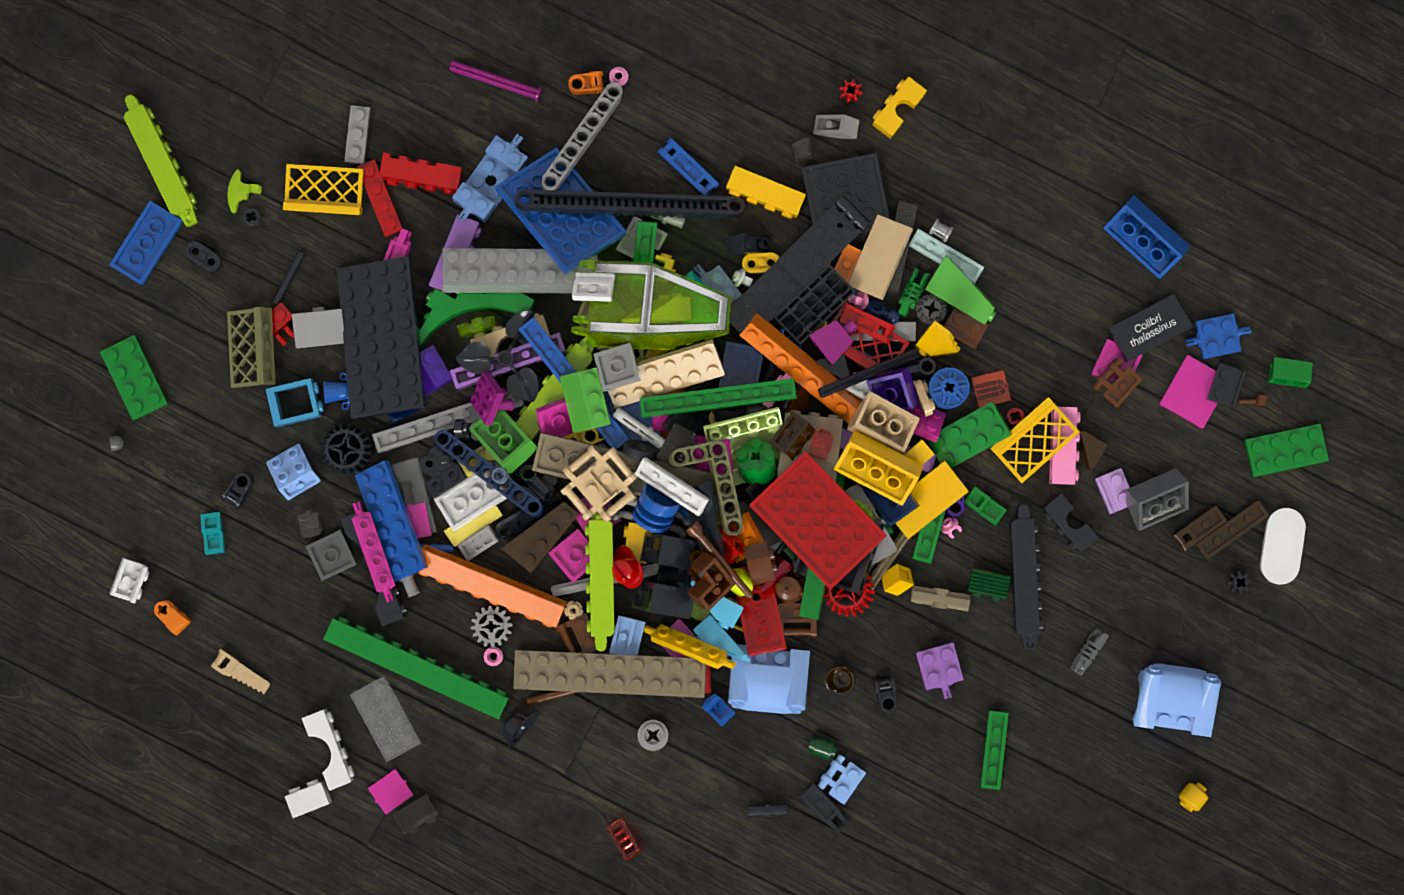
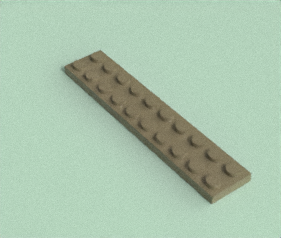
(557, 452)
(609, 673)

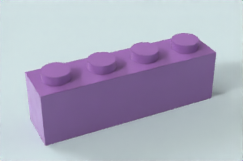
(461, 236)

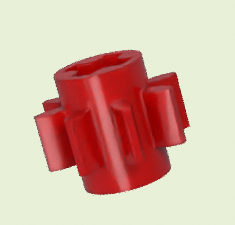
(849, 96)

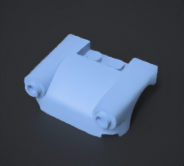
(770, 682)
(1177, 699)

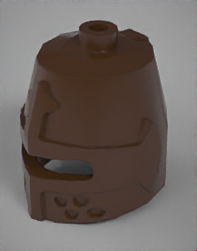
(789, 588)

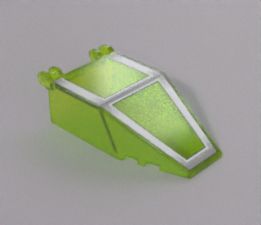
(653, 308)

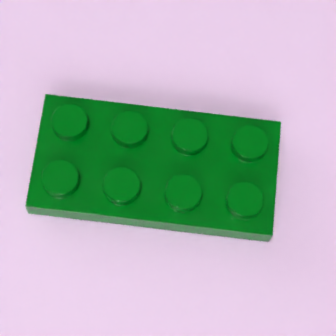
(134, 377)
(970, 435)
(1286, 450)

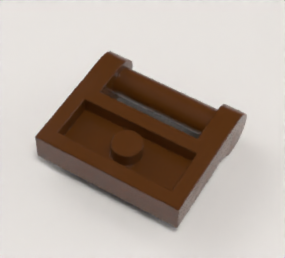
(790, 614)
(584, 638)

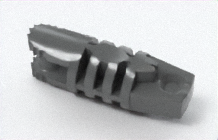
(1089, 650)

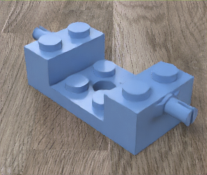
(501, 162)

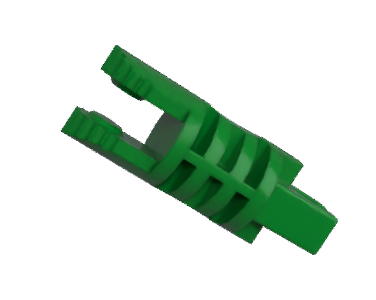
(912, 293)

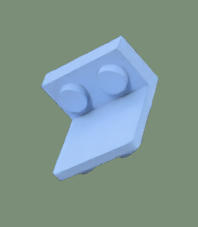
(292, 472)

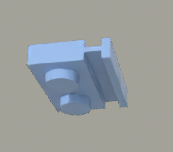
(627, 636)

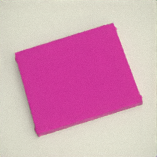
(1189, 392)

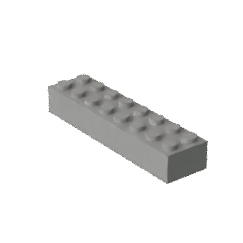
(504, 271)

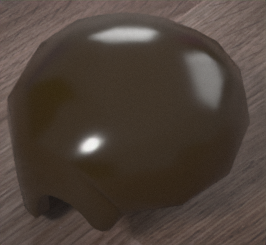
(840, 679)

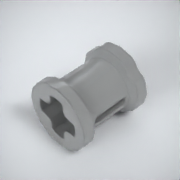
(941, 230)

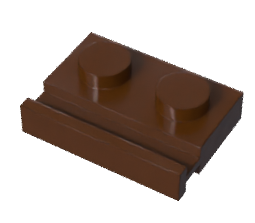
(965, 328)

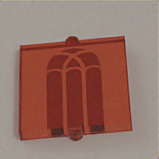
(991, 388)

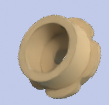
(568, 610)

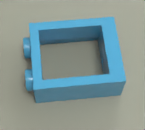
(275, 407)

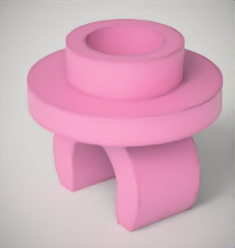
(860, 300)
(949, 525)

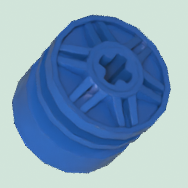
(945, 399)
(654, 510)

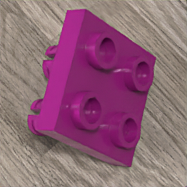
(490, 398)

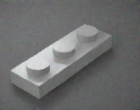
(357, 135)

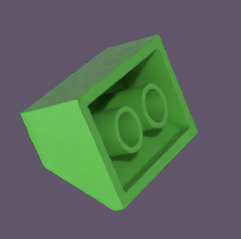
(585, 400)

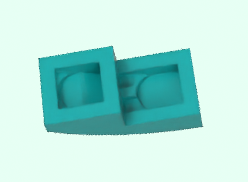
(213, 533)

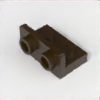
(793, 436)

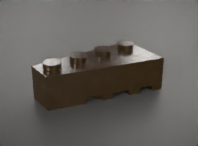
(539, 539)

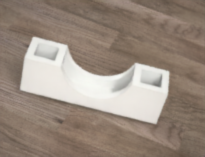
(338, 771)

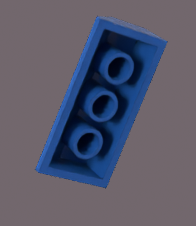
(1147, 237)

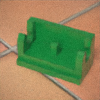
(1290, 372)

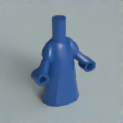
(336, 391)

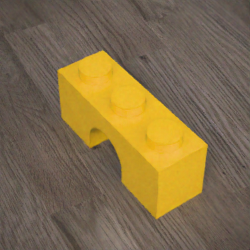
(908, 93)

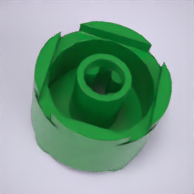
(756, 462)

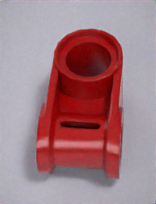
(731, 544)

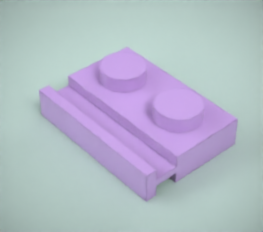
(1113, 490)

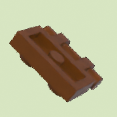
(1121, 387)

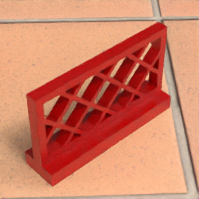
(860, 358)

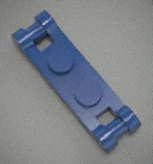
(688, 167)

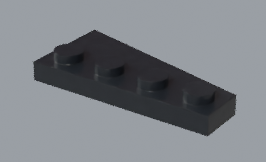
(708, 519)

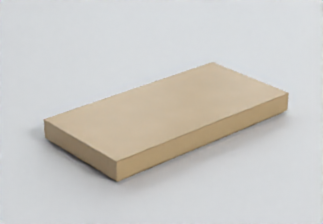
(880, 257)

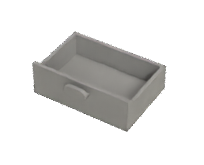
(318, 328)

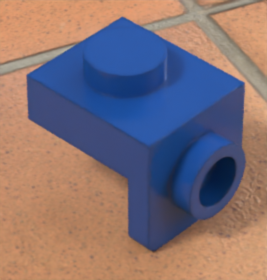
(718, 709)

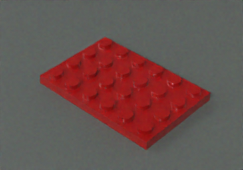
(817, 520)

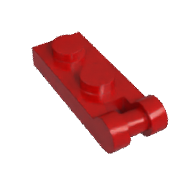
(867, 323)

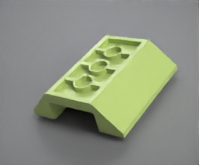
(743, 430)

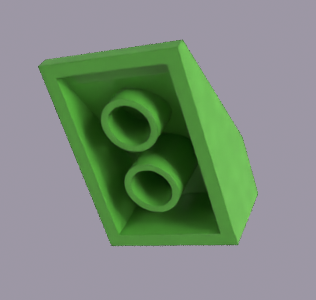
(504, 441)

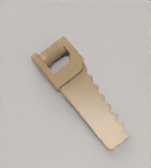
(240, 672)

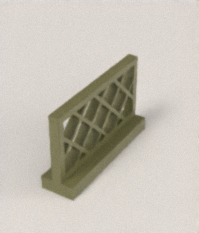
(262, 346)

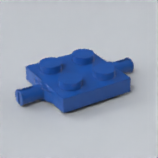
(1218, 336)

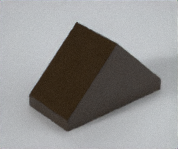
(1091, 448)

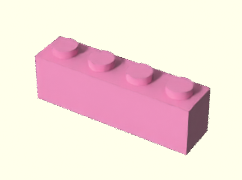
(1063, 463)

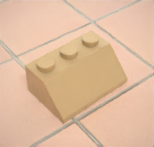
(884, 422)

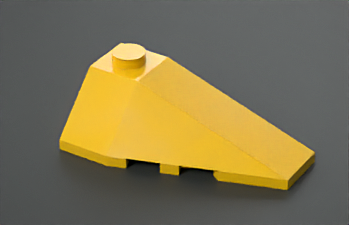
(936, 342)

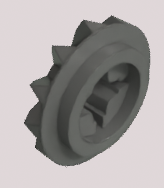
(923, 313)

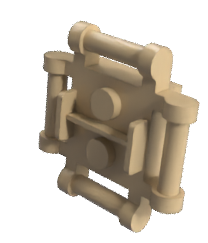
(599, 483)

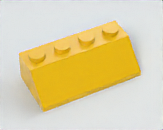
(878, 467)

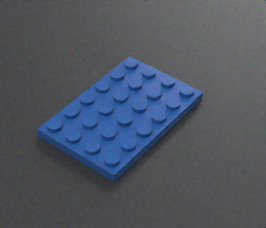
(561, 235)

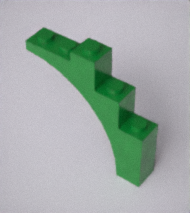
(446, 308)

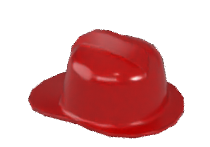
(627, 568)

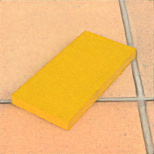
(934, 495)

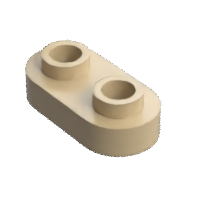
(926, 404)

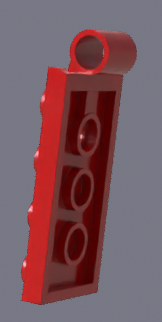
(761, 621)

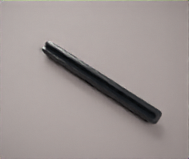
(869, 373)

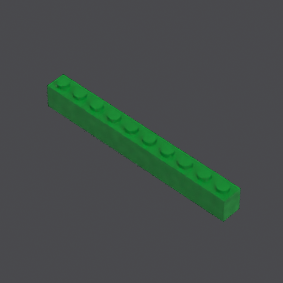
(417, 668)

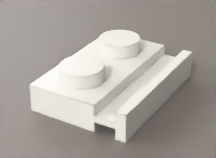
(593, 287)

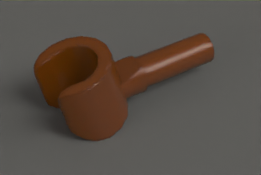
(1260, 400)

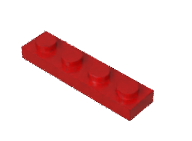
(380, 199)

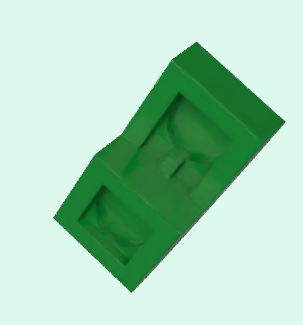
(985, 506)

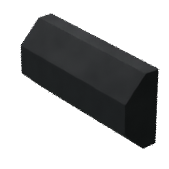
(814, 304)

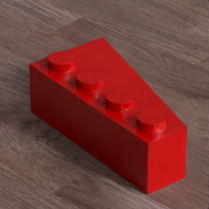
(420, 174)

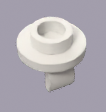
(740, 278)

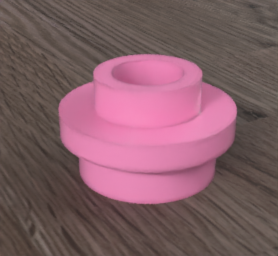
(623, 80)
(488, 660)

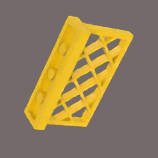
(323, 206)
(1023, 428)

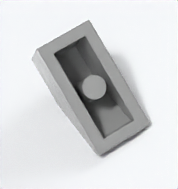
(836, 126)

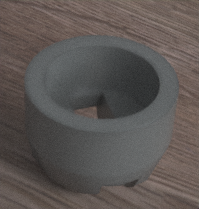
(116, 443)

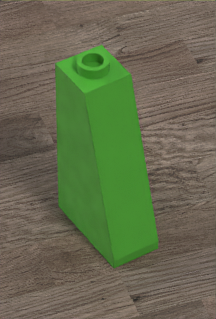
(958, 290)

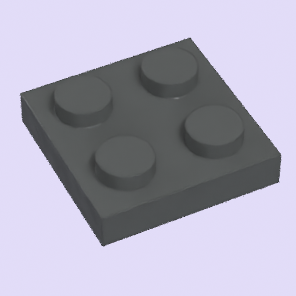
(331, 555)

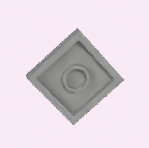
(617, 367)

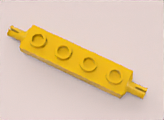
(689, 646)

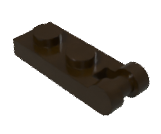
(1199, 528)

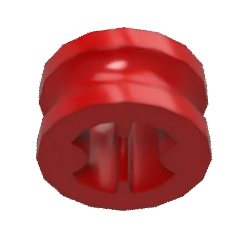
(1014, 410)

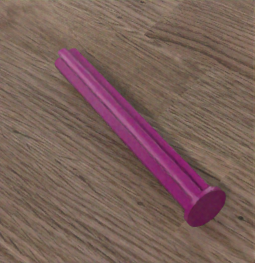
(496, 80)

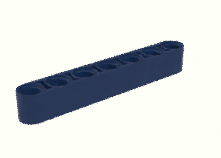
(480, 469)

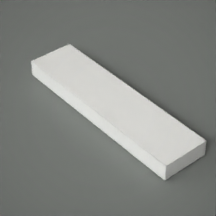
(672, 486)

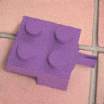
(939, 668)

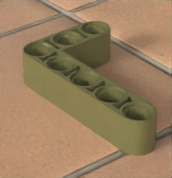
(726, 477)

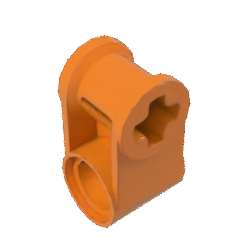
(588, 83)
(174, 620)

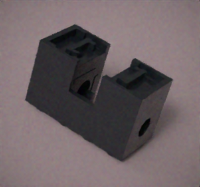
(669, 592)

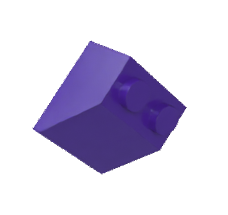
(434, 371)
(896, 388)

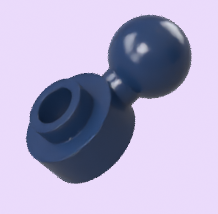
(878, 310)

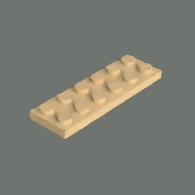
(671, 373)

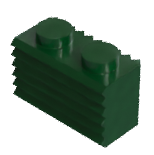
(989, 584)

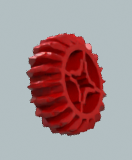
(857, 605)

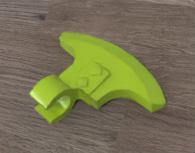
(239, 191)

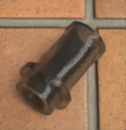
(406, 491)

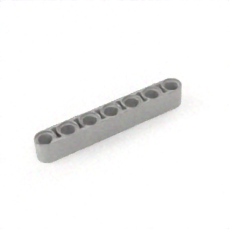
(585, 130)

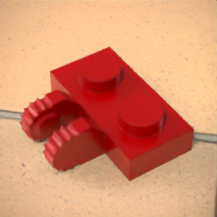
(280, 318)

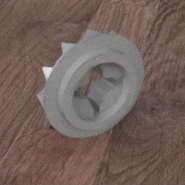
(652, 744)

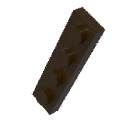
(1232, 529)

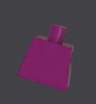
(833, 339)

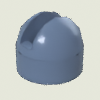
(496, 478)

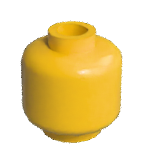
(1193, 797)

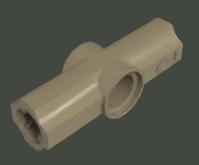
(940, 598)

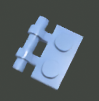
(845, 783)

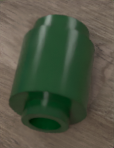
(822, 747)

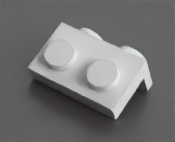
(129, 580)

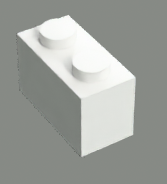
(307, 799)

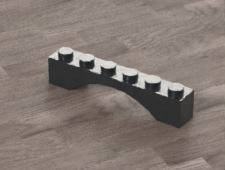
(389, 611)

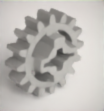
(491, 617)

